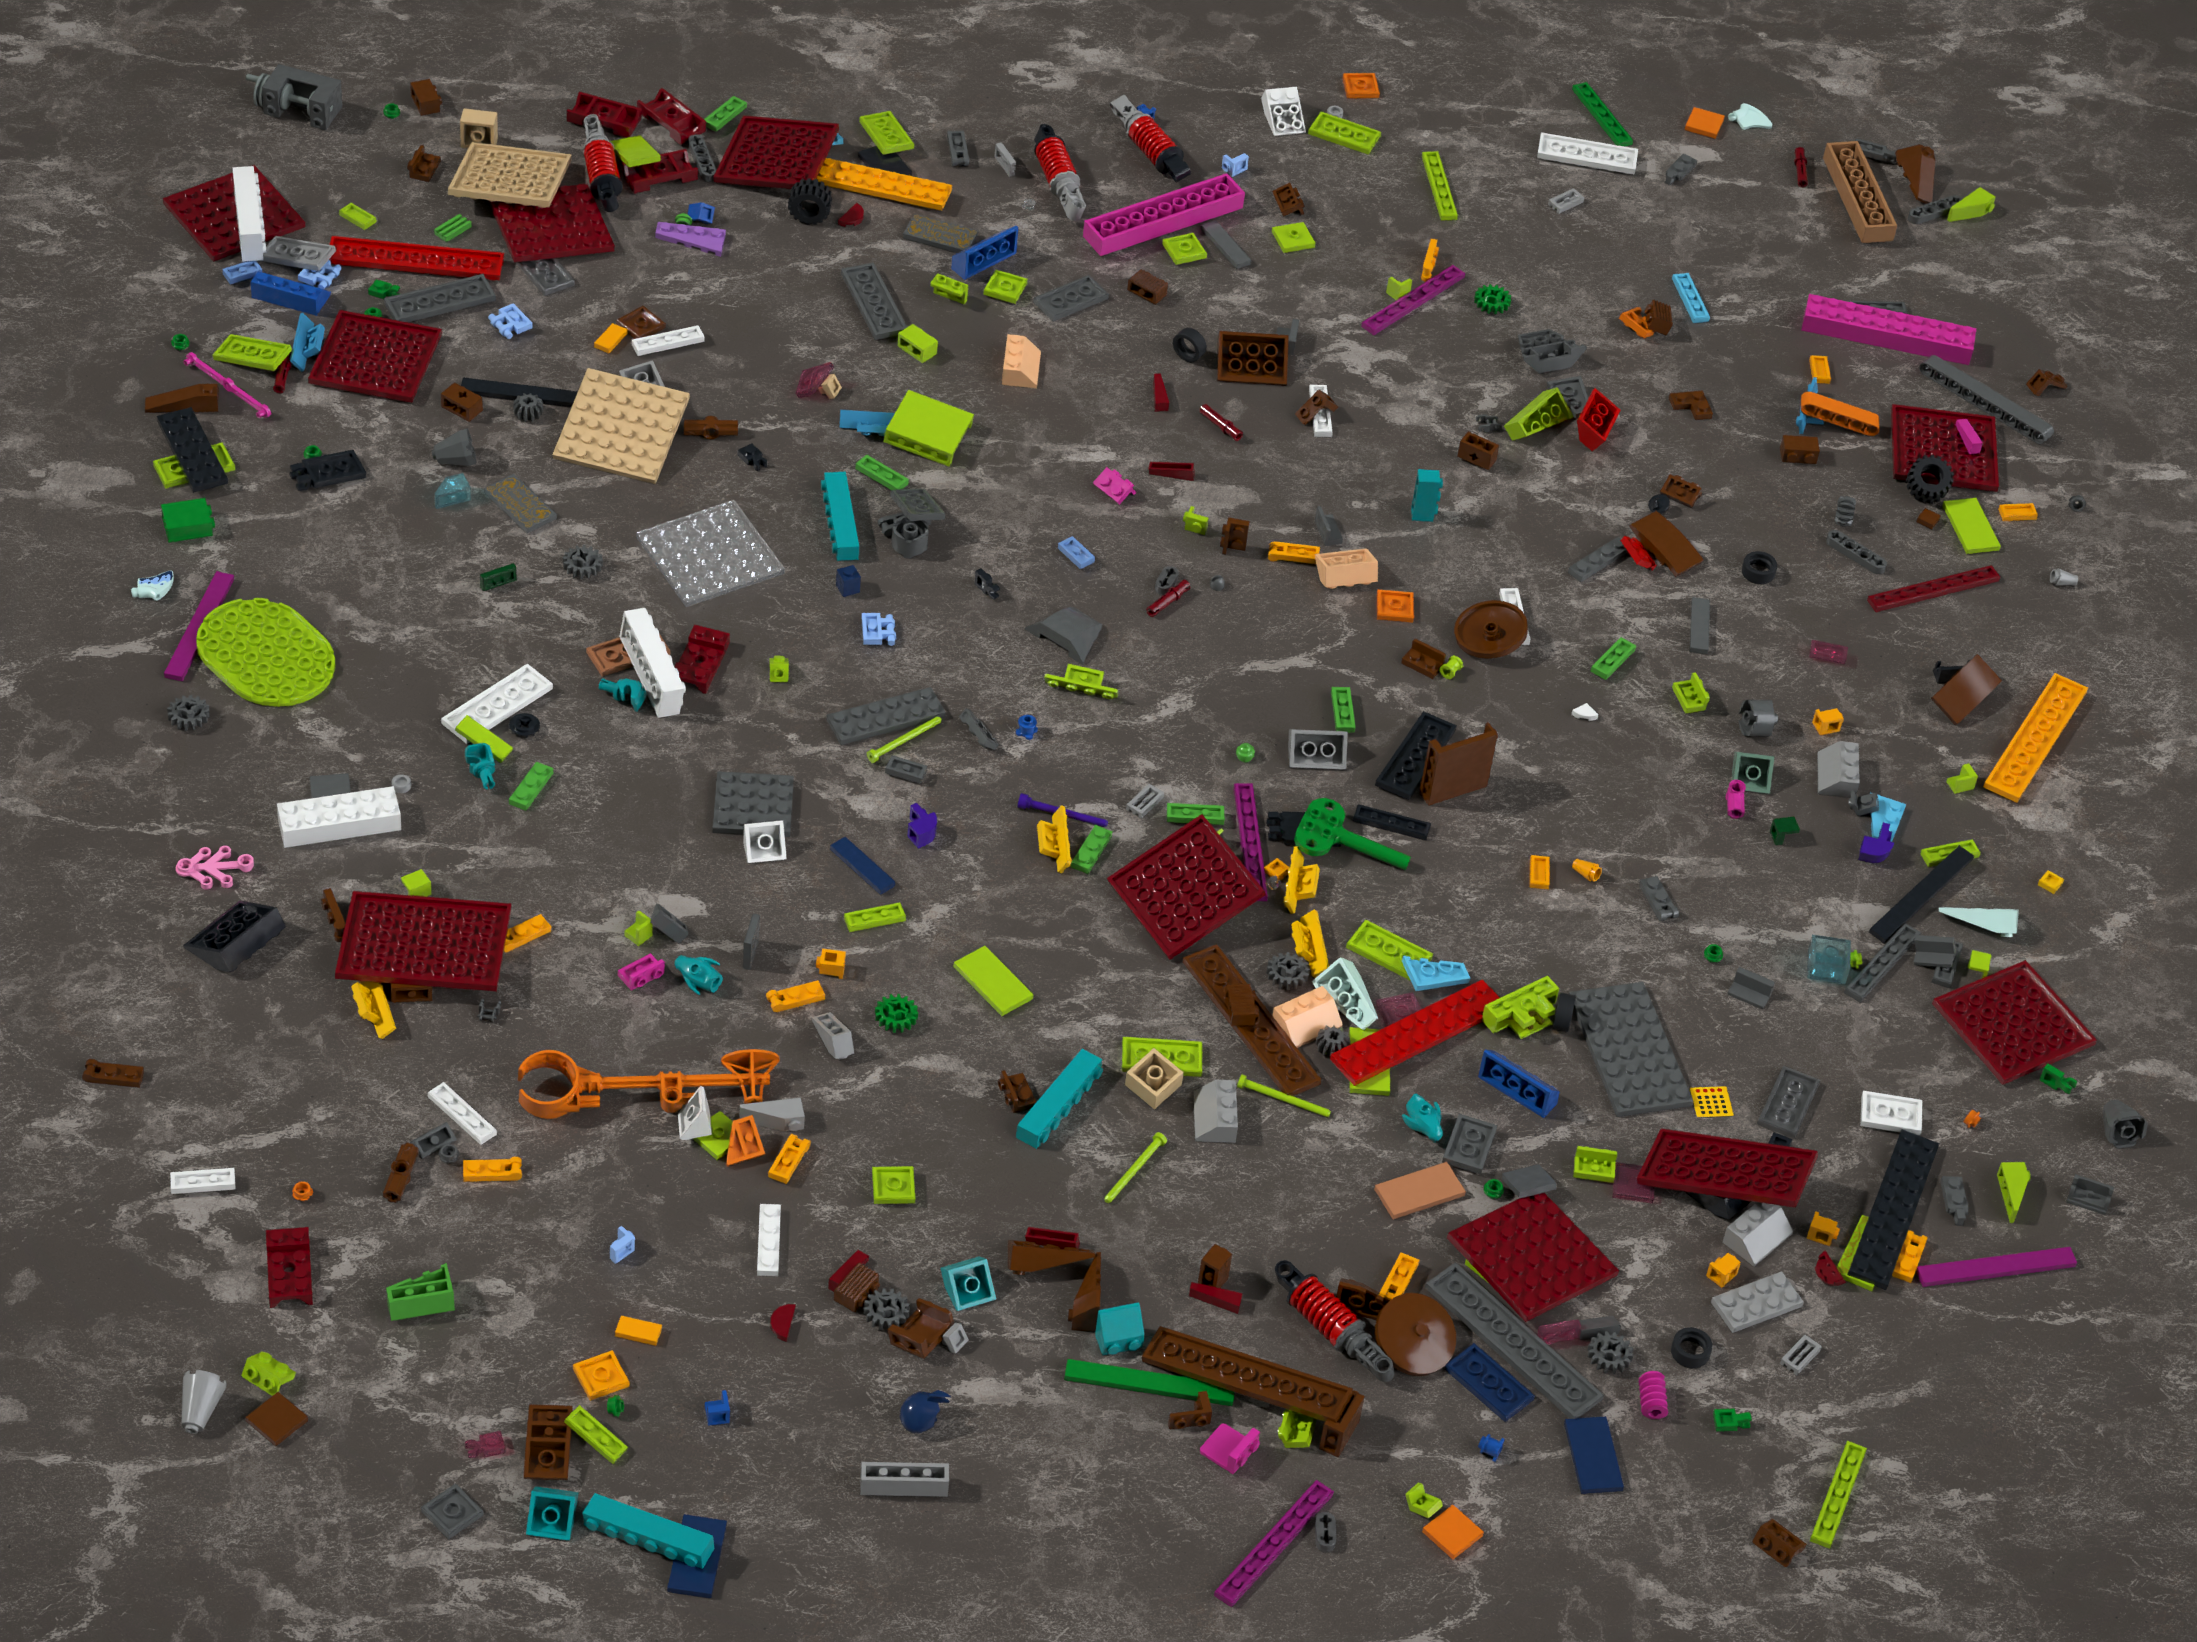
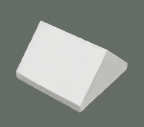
(764, 841)
(695, 1117)

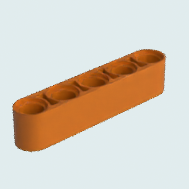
(1839, 413)

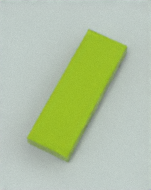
(478, 734)
(1935, 855)
(874, 917)
(596, 1434)

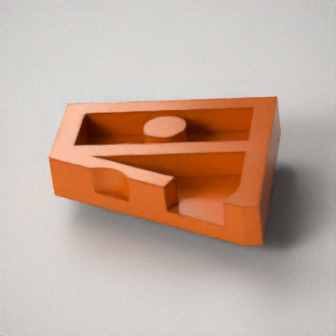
(1635, 321)
(744, 1141)

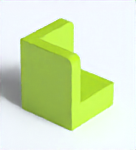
(1397, 289)
(1964, 781)
(417, 883)
(640, 930)
(1979, 962)

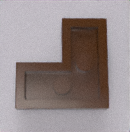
(1692, 400)

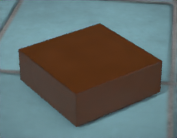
(1928, 518)

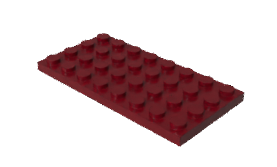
(1727, 1167)

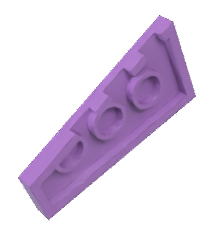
(701, 237)

